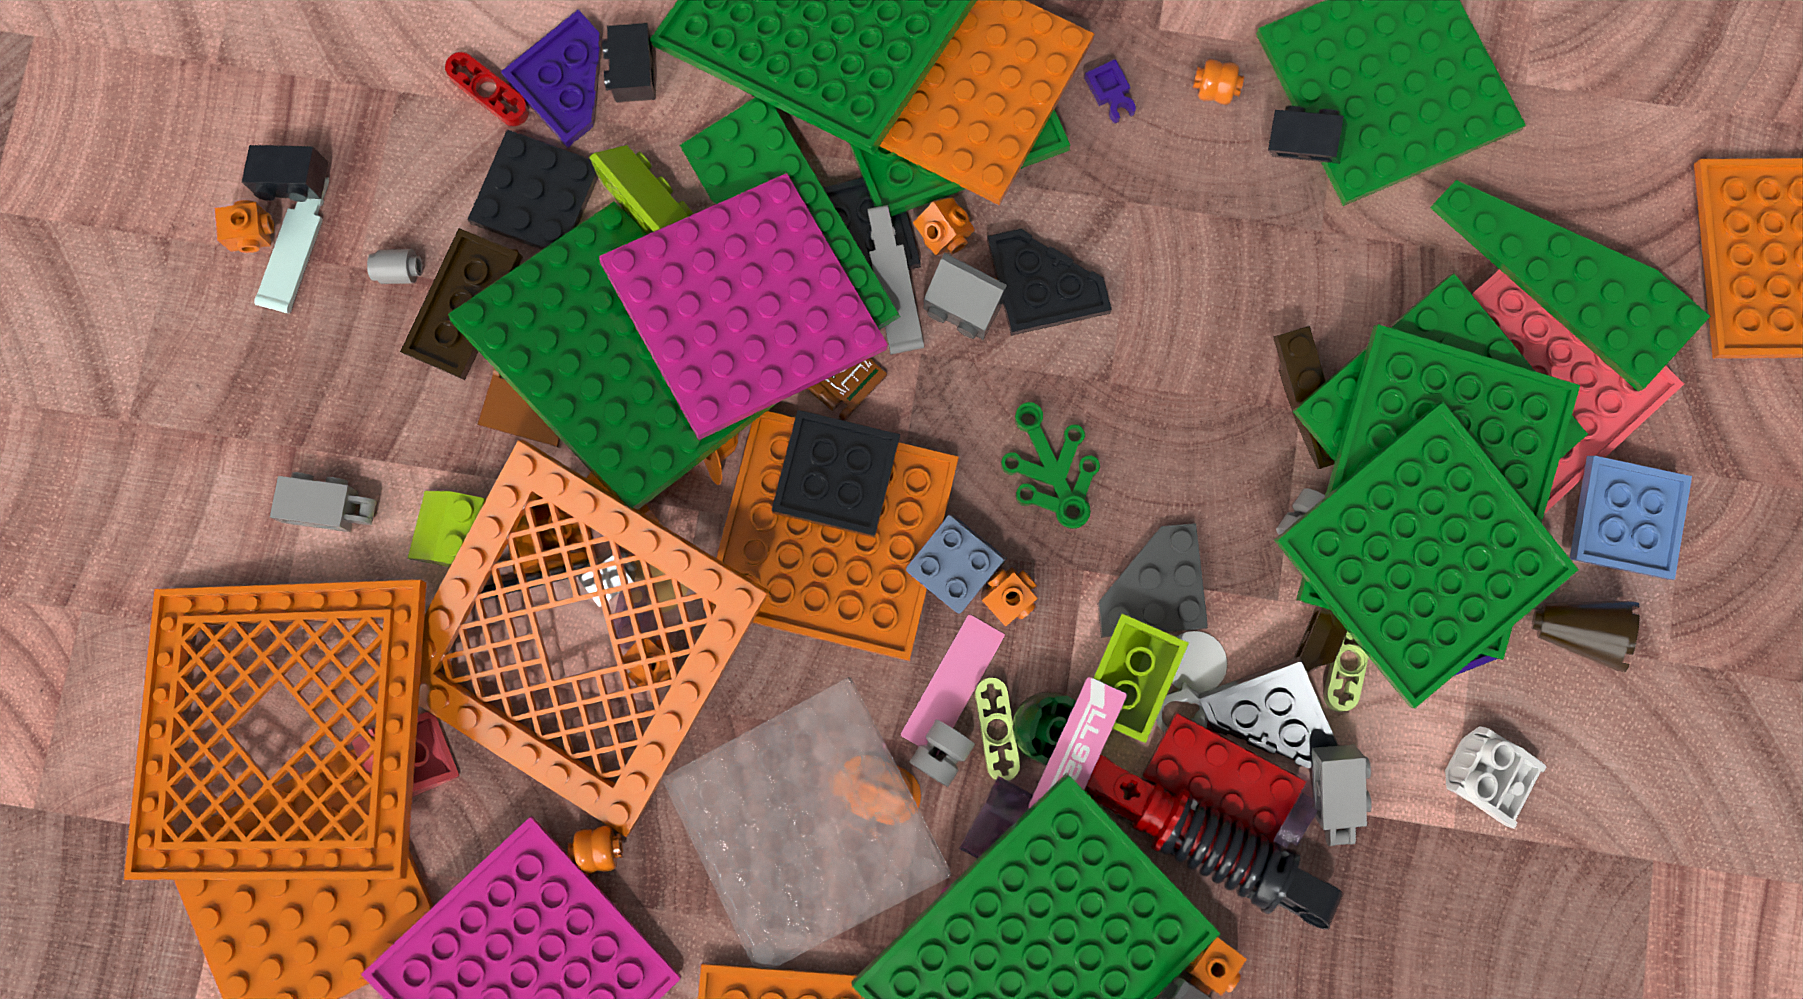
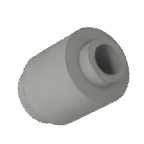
(394, 266)

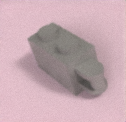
(319, 504)
(1340, 791)

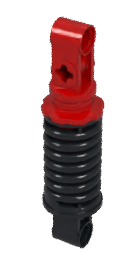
(1217, 844)

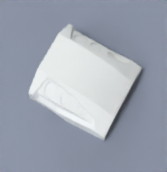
(1493, 774)

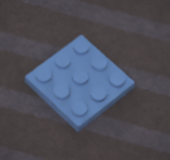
(1630, 517)

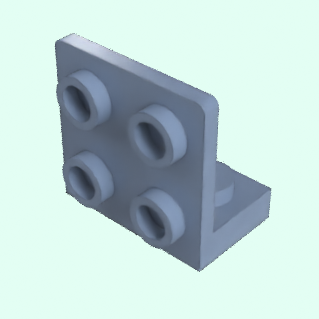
(955, 563)

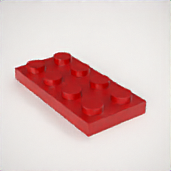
(1224, 776)

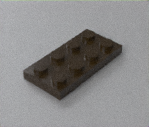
(466, 270)

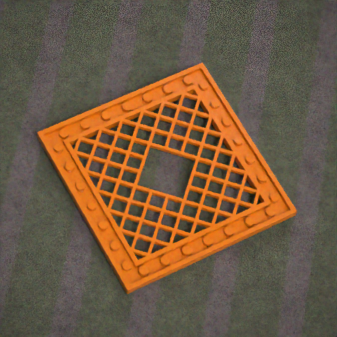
(737, 604)
(393, 750)

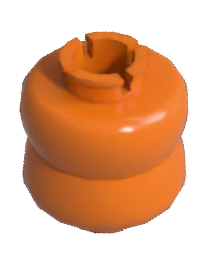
(1218, 81)
(596, 849)

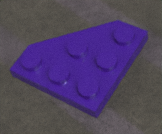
(561, 77)

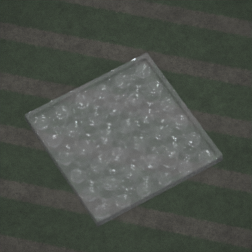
(805, 826)

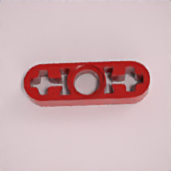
(480, 76)

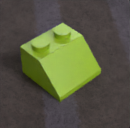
(443, 526)

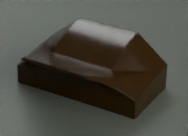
(1321, 639)

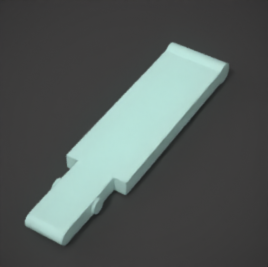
(290, 255)

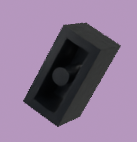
(630, 62)
(1308, 135)
(285, 172)

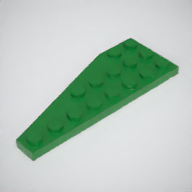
(757, 147)
(1601, 296)

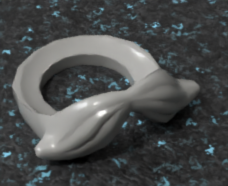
(1185, 694)

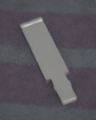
(892, 271)

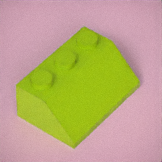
(637, 189)
(1142, 666)

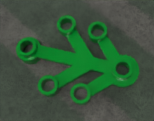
(1053, 471)

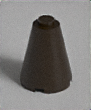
(1591, 629)

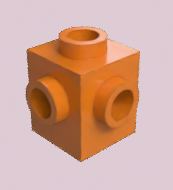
(244, 226)
(944, 226)
(1009, 607)
(654, 647)
(1225, 975)

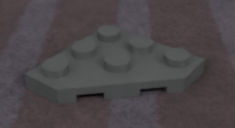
(1160, 585)

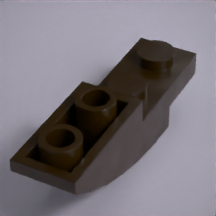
(1300, 377)

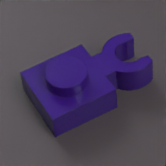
(1109, 87)

